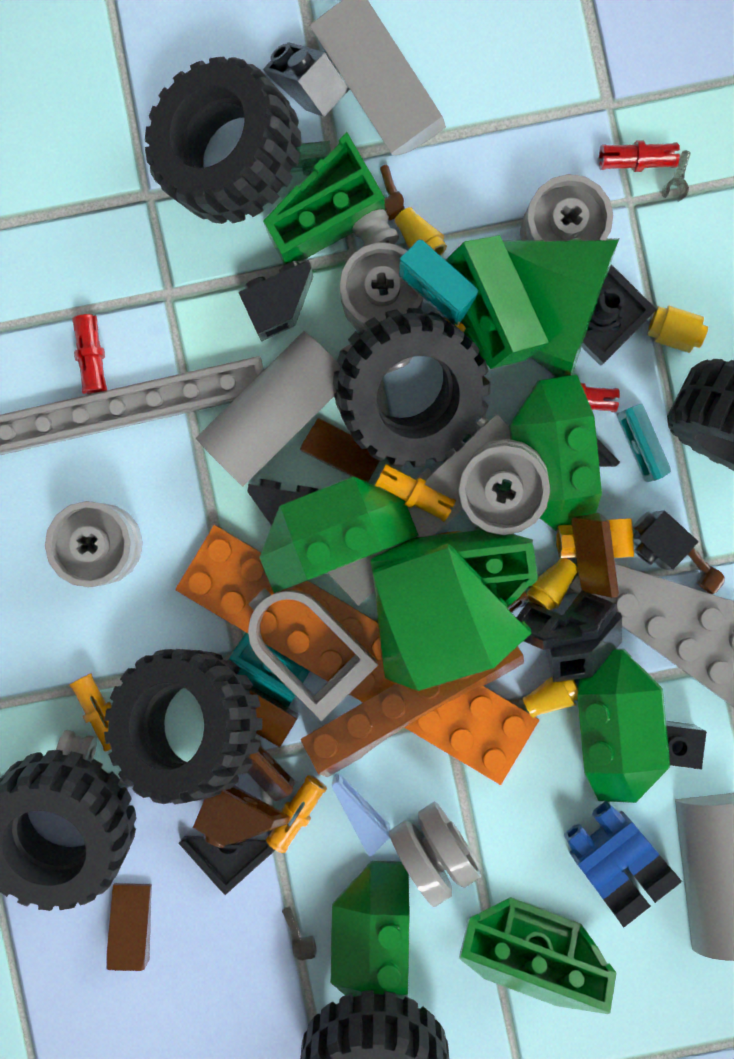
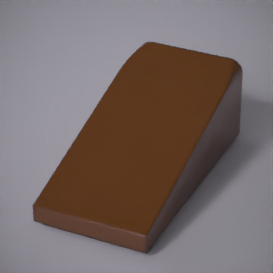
(129, 927)

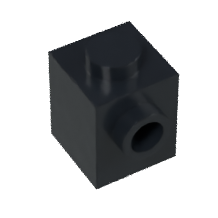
(662, 540)
(686, 744)

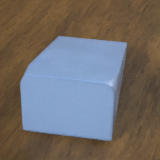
(366, 821)

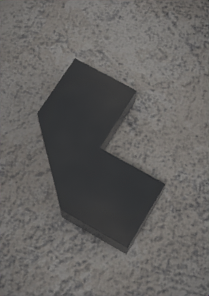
(580, 623)

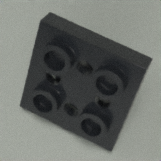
(619, 303)

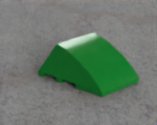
(563, 289)
(440, 620)

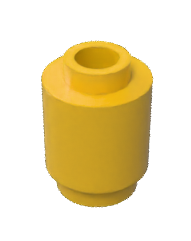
(677, 328)

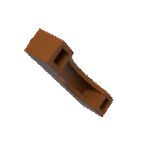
(385, 714)

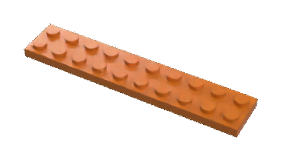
(474, 728)

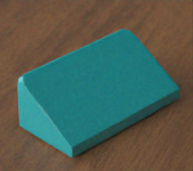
(437, 282)
(644, 443)
(262, 676)

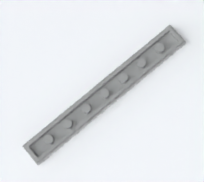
(126, 405)

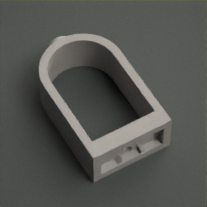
(341, 683)

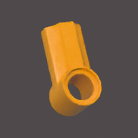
(621, 539)

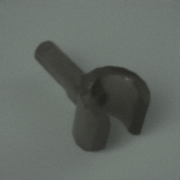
(678, 178)
(303, 947)

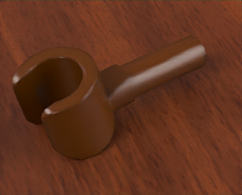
(394, 202)
(712, 578)

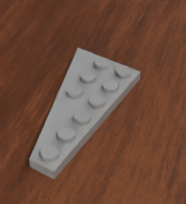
(680, 624)

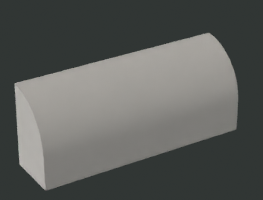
(378, 75)
(271, 409)
(708, 871)

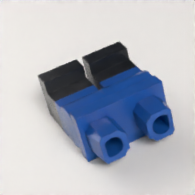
(612, 850)

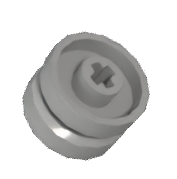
(571, 202)
(367, 272)
(498, 509)
(71, 544)
(431, 856)

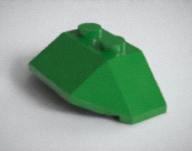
(563, 431)
(332, 531)
(501, 560)
(622, 729)
(372, 932)
(539, 956)

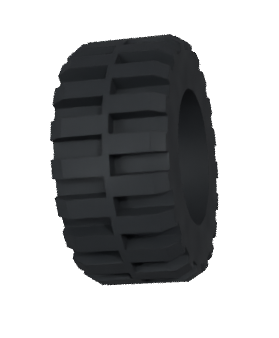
(190, 116)
(705, 411)
(444, 421)
(139, 726)
(85, 796)
(374, 1029)

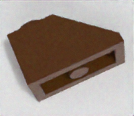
(236, 817)

